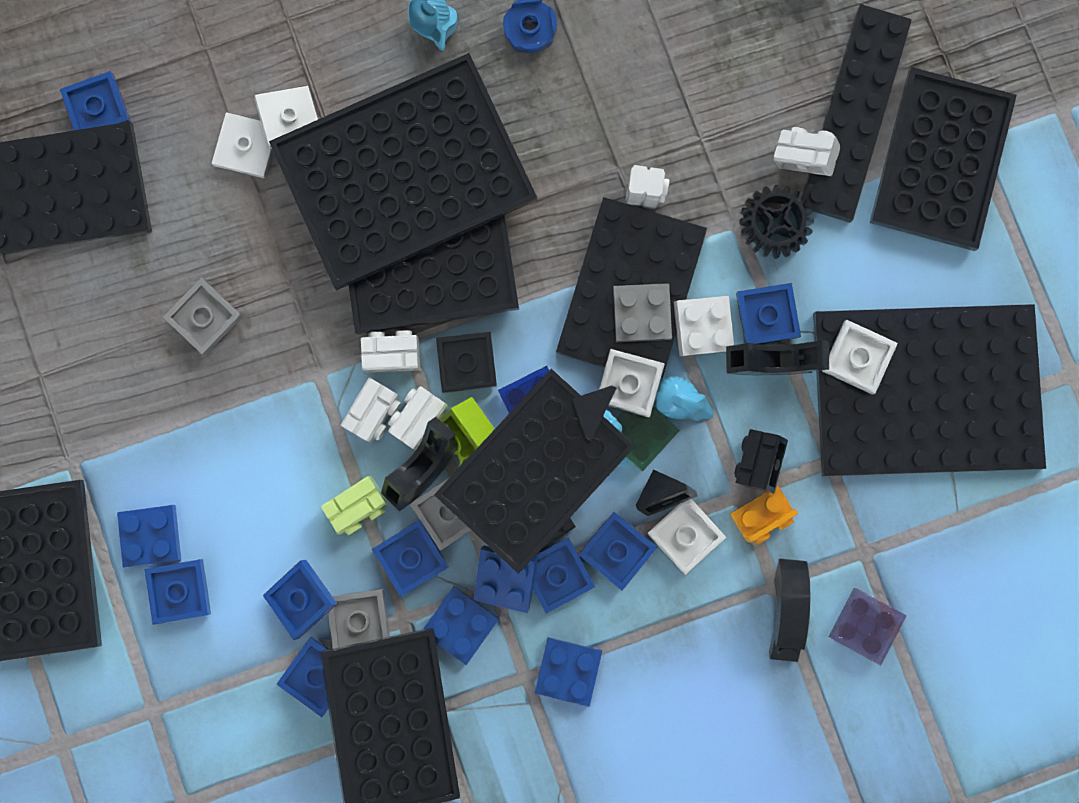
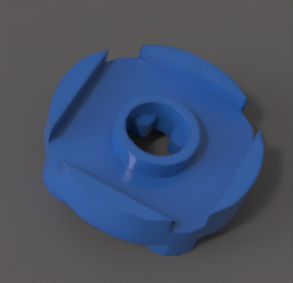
(533, 40)

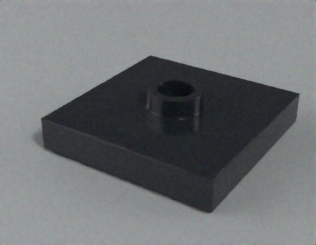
(466, 362)

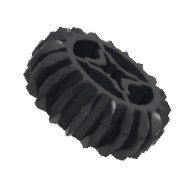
(785, 227)

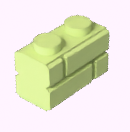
(354, 506)

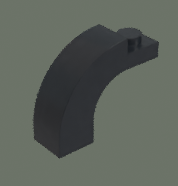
(777, 359)
(422, 467)
(792, 610)

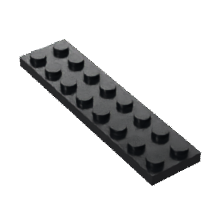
(858, 109)

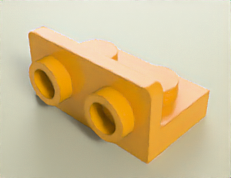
(763, 515)

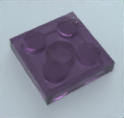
(867, 626)

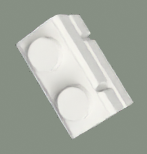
(807, 151)
(646, 187)
(390, 353)
(371, 411)
(412, 421)

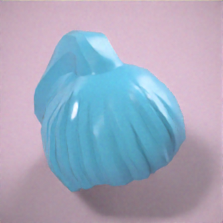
(433, 20)
(680, 400)

